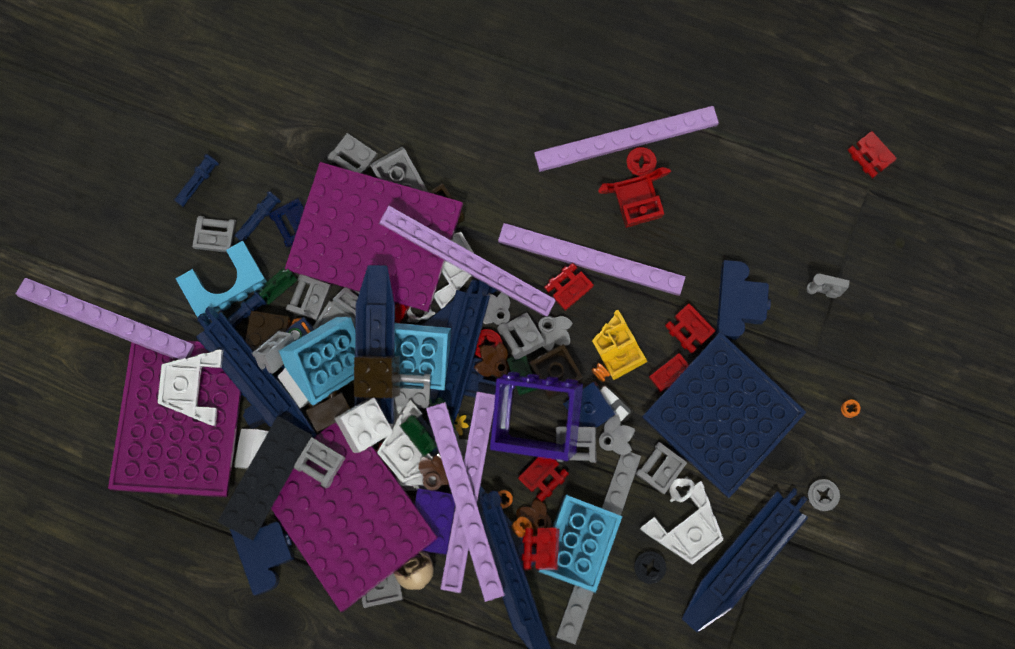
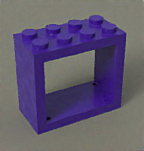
(502, 414)

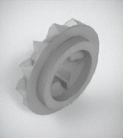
(832, 493)

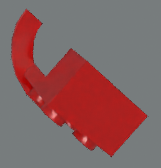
(637, 197)

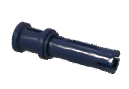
(201, 172)
(263, 210)
(244, 311)

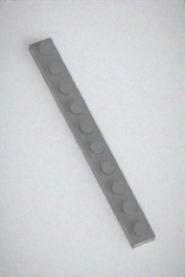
(614, 502)

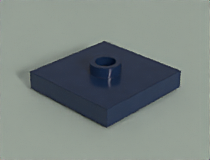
(594, 407)

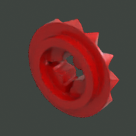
(648, 157)
(492, 337)

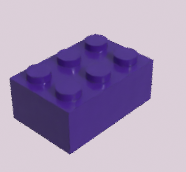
(439, 512)

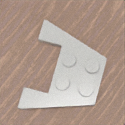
(455, 277)
(181, 385)
(399, 451)
(694, 535)

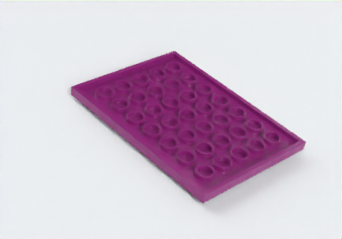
(344, 235)
(165, 448)
(354, 528)

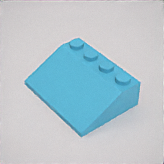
(423, 351)
(322, 359)
(584, 542)

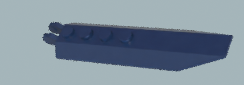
(376, 324)
(465, 324)
(241, 367)
(745, 560)
(517, 593)

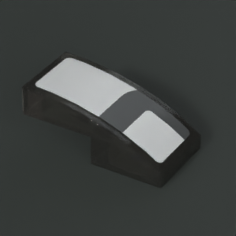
(621, 407)

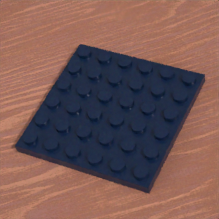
(723, 415)

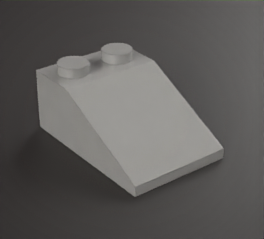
(399, 169)

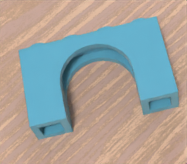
(248, 280)

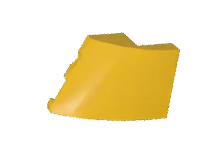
(618, 347)

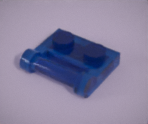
(294, 212)

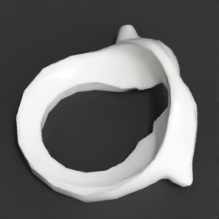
(412, 317)
(681, 482)

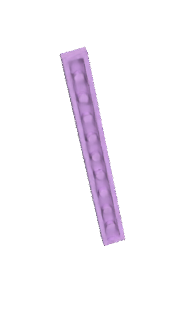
(626, 138)
(591, 259)
(467, 261)
(104, 320)
(474, 465)
(465, 502)

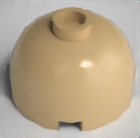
(416, 572)

